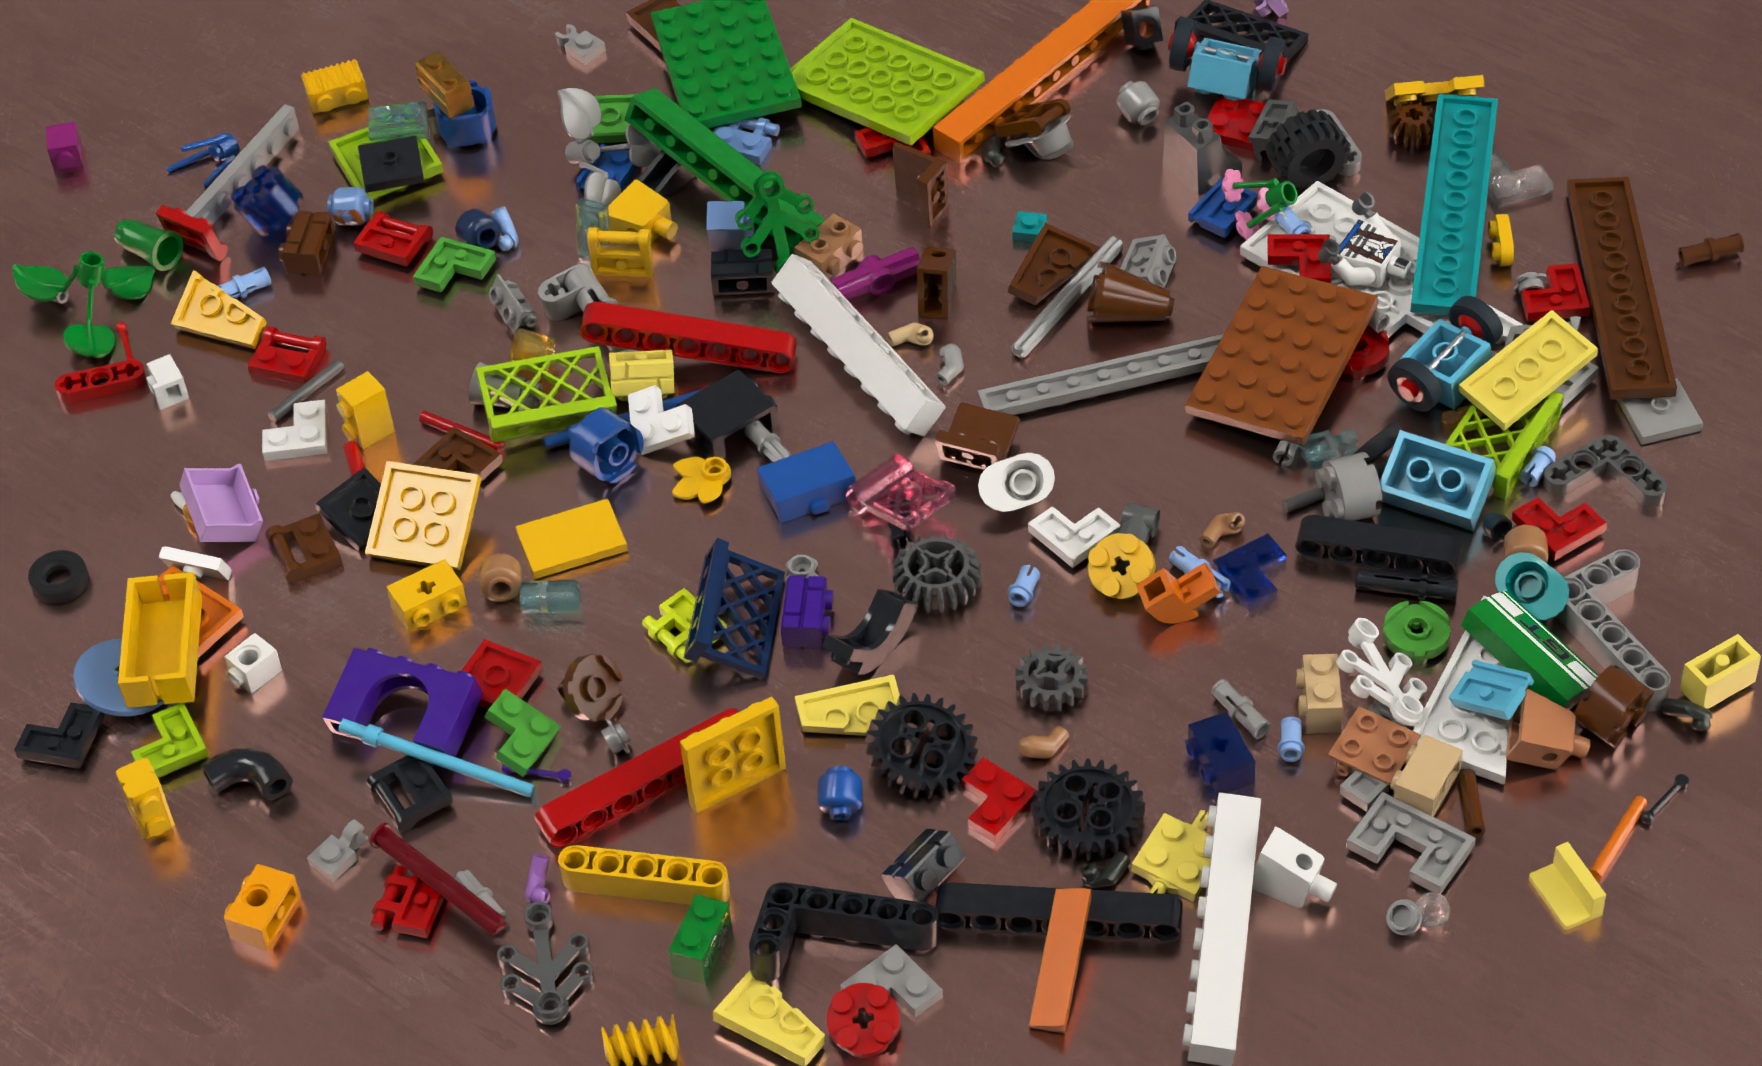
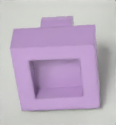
(1264, 7)

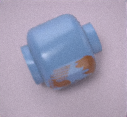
(350, 206)

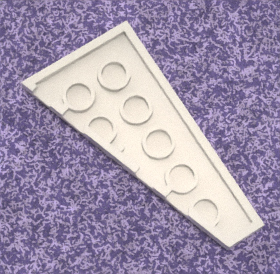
(1477, 734)

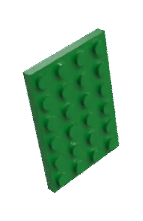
(725, 60)

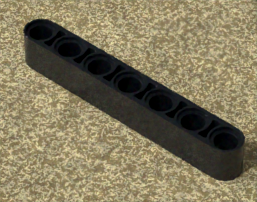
(1029, 910)

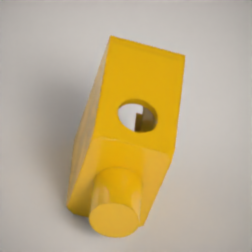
(639, 209)

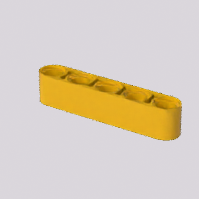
(628, 870)

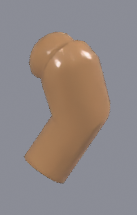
(1222, 525)

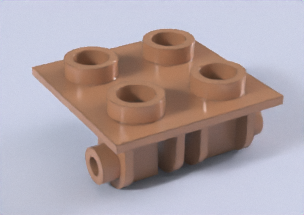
(1372, 746)

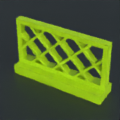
(545, 418)
(1526, 440)

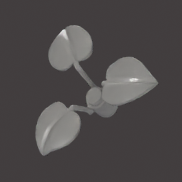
(579, 114)

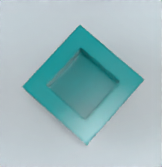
(1028, 226)

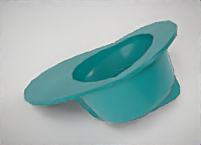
(1533, 584)

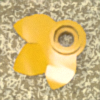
(701, 478)

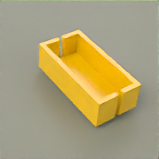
(160, 640)

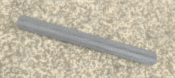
(1065, 298)

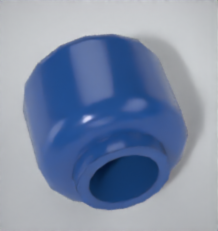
(839, 792)

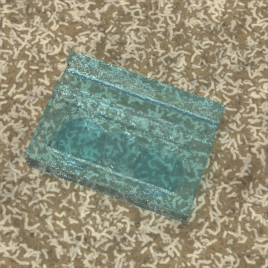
(398, 121)

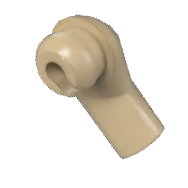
(911, 333)

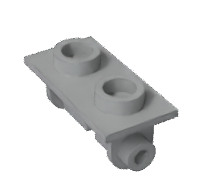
(511, 304)

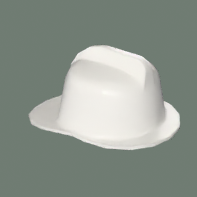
(1016, 482)

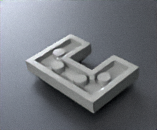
(1441, 844)

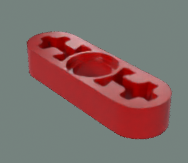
(111, 387)

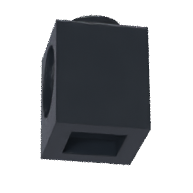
(1132, 19)

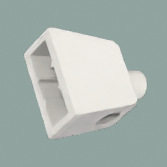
(1290, 871)

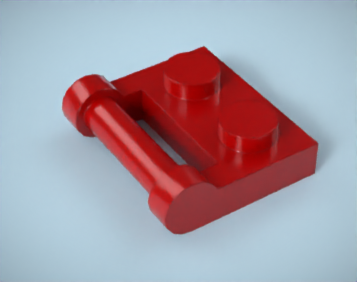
(193, 231)
(392, 239)
(284, 363)

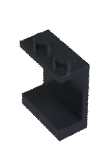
(726, 409)

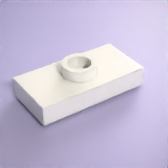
(196, 563)

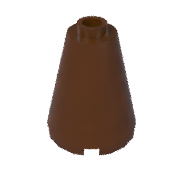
(1126, 298)

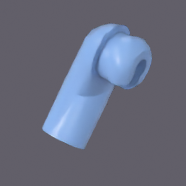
(509, 235)

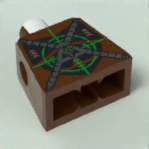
(938, 271)

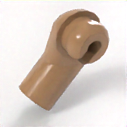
(1043, 746)

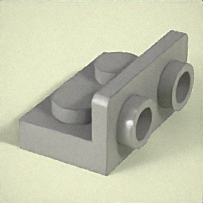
(1150, 259)

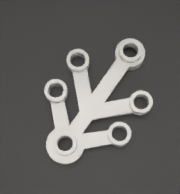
(1404, 706)

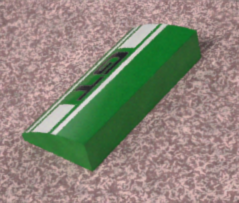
(1529, 646)

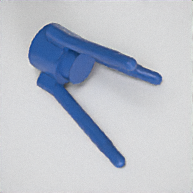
(222, 147)

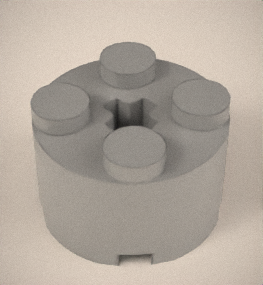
(1349, 487)

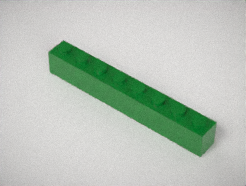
(705, 154)

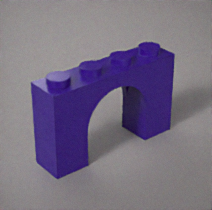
(374, 676)

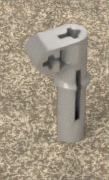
(567, 299)

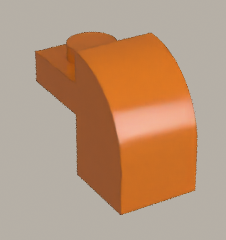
(1176, 599)

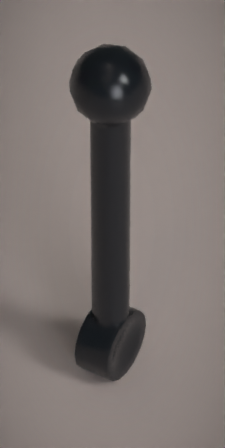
(1681, 782)

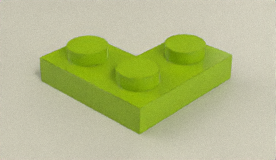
(179, 742)

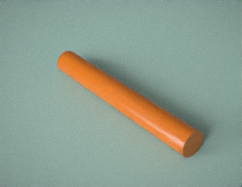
(1618, 837)

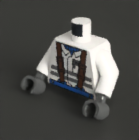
(1368, 250)

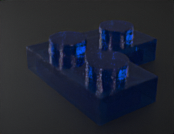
(1247, 570)

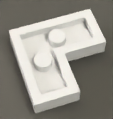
(659, 426)
(303, 439)
(1071, 540)

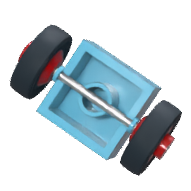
(1223, 65)
(1446, 356)

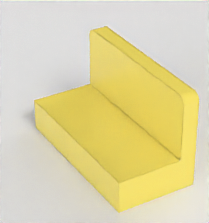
(1569, 888)

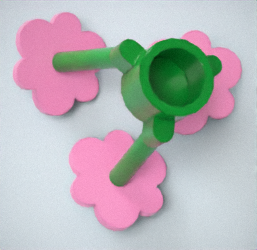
(1272, 196)

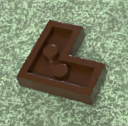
(461, 451)

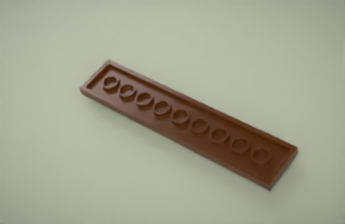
(1621, 289)

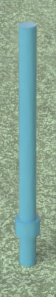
(375, 736)

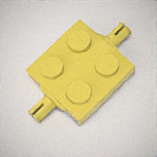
(1174, 856)

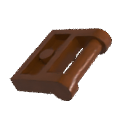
(1032, 119)
(314, 543)

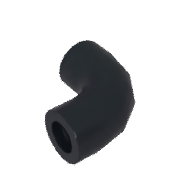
(247, 766)

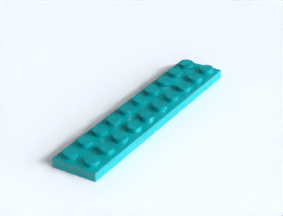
(1454, 203)

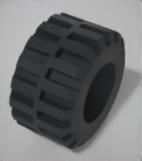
(1308, 149)

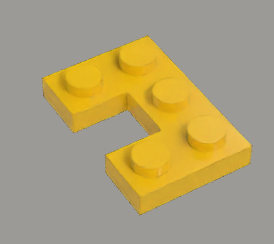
(1411, 91)

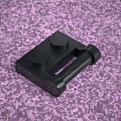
(420, 785)

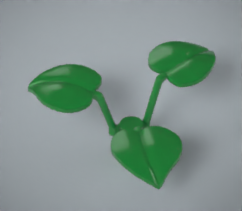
(125, 282)

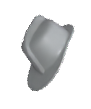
(1051, 143)

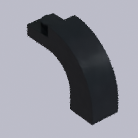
(875, 635)

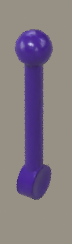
(563, 776)

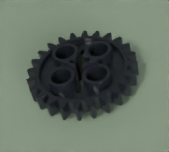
(951, 757)
(1115, 806)

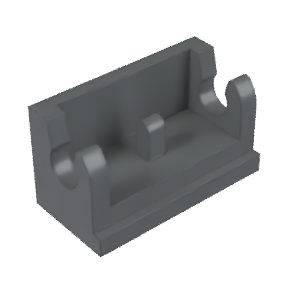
(1271, 116)

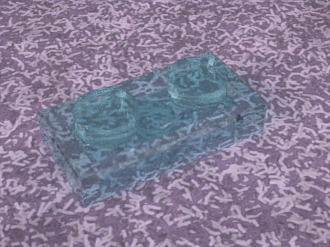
(590, 214)

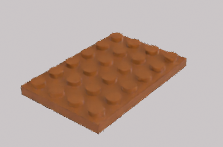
(1282, 355)

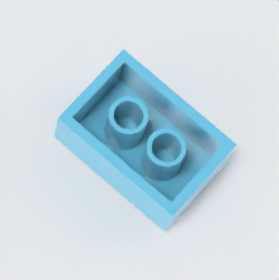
(1437, 480)

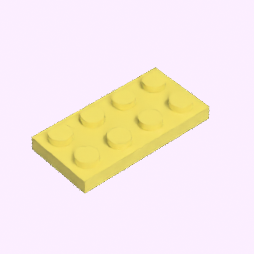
(1528, 370)

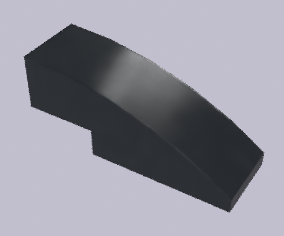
(665, 175)

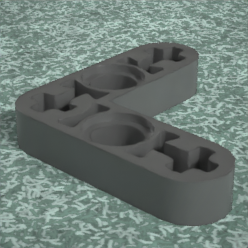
(1612, 464)

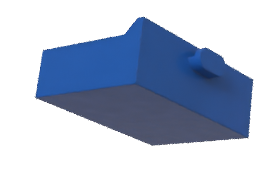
(806, 482)

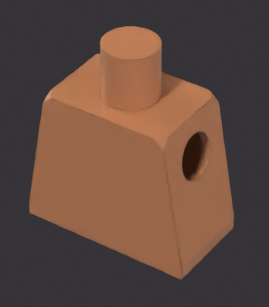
(1543, 733)

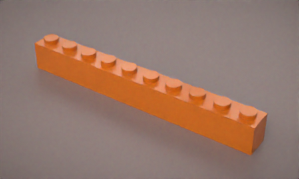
(1031, 77)

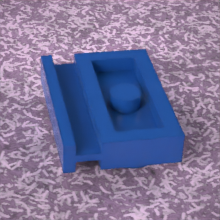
(615, 163)
(1219, 215)

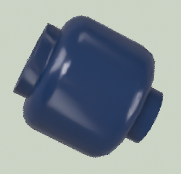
(477, 229)

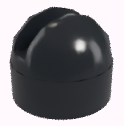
(1496, 526)

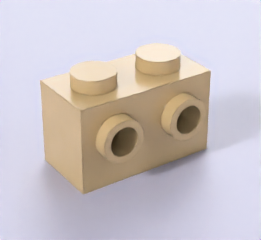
(1321, 693)
(1427, 774)

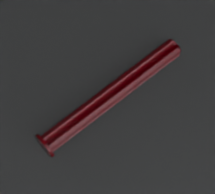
(437, 879)

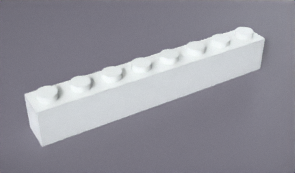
(858, 346)
(1223, 931)

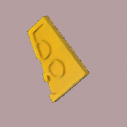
(216, 315)

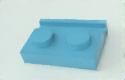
(1491, 690)

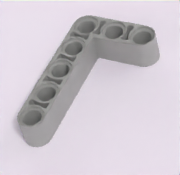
(1601, 631)

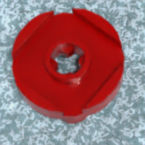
(1371, 358)
(880, 1032)

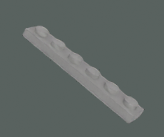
(257, 152)

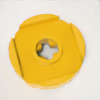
(1104, 557)

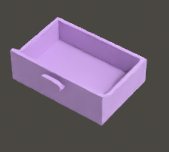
(221, 504)

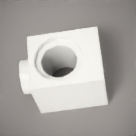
(252, 663)

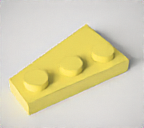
(846, 707)
(768, 1020)

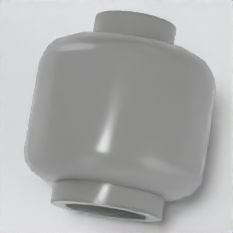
(1138, 102)

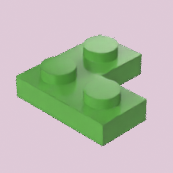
(451, 257)
(529, 731)

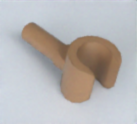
(433, 123)

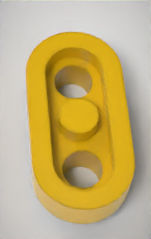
(1503, 247)

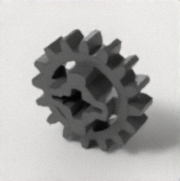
(1051, 677)

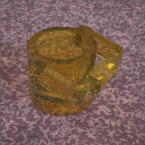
(529, 345)

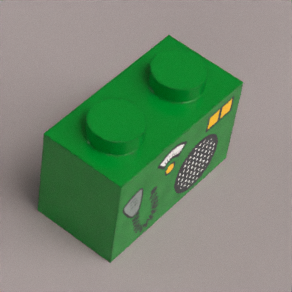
(700, 939)

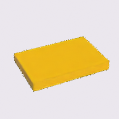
(571, 538)

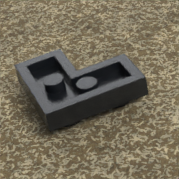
(65, 744)

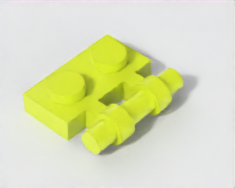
(677, 613)

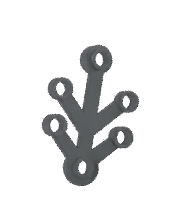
(546, 970)

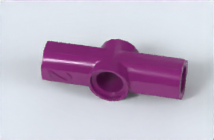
(877, 274)

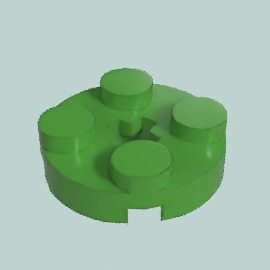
(1417, 646)

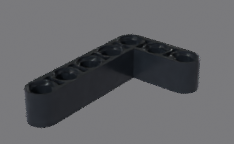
(837, 915)

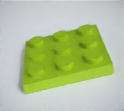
(347, 156)

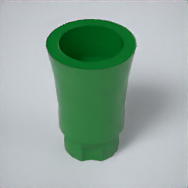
(154, 245)

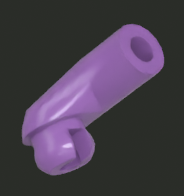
(536, 879)

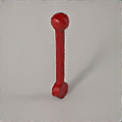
(121, 328)

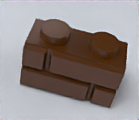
(307, 243)

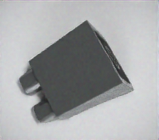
(1196, 150)

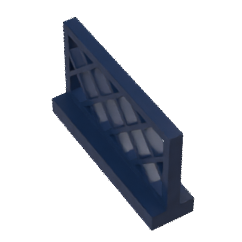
(707, 609)

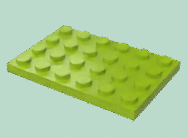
(883, 81)

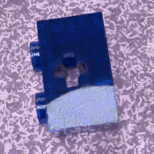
(1220, 754)

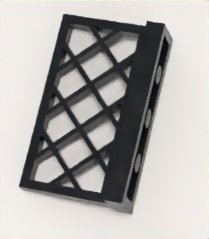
(1251, 23)

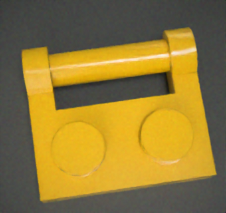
(620, 259)

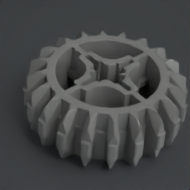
(936, 565)

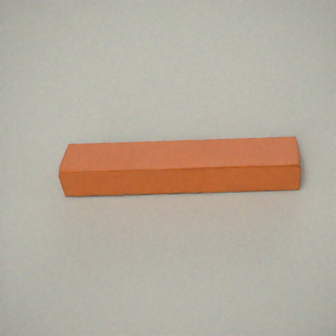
(1060, 959)

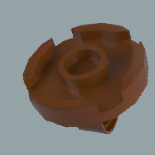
(592, 688)

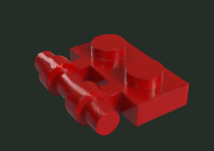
(415, 912)

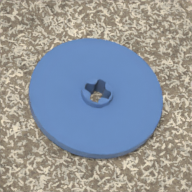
(97, 680)

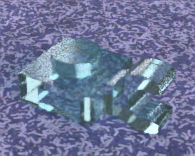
(1324, 447)

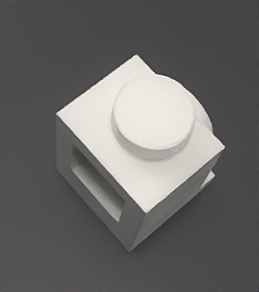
(166, 382)

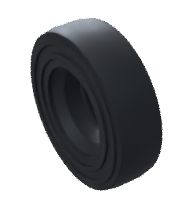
(1380, 443)
(63, 591)

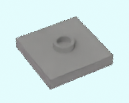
(1661, 416)

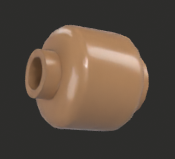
(1526, 540)
(500, 577)

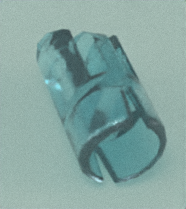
(550, 596)

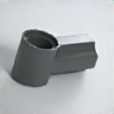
(1140, 522)

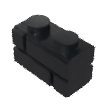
(737, 274)
(923, 865)

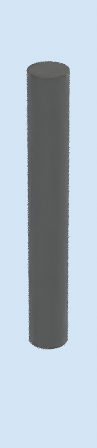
(306, 390)

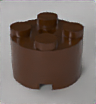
(1613, 705)

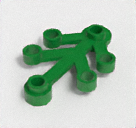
(775, 217)

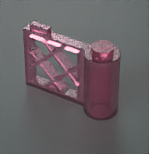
(888, 484)

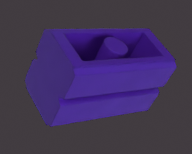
(805, 612)

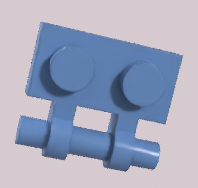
(751, 145)

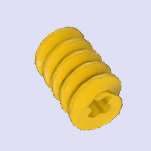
(641, 1043)

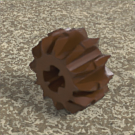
(1412, 125)

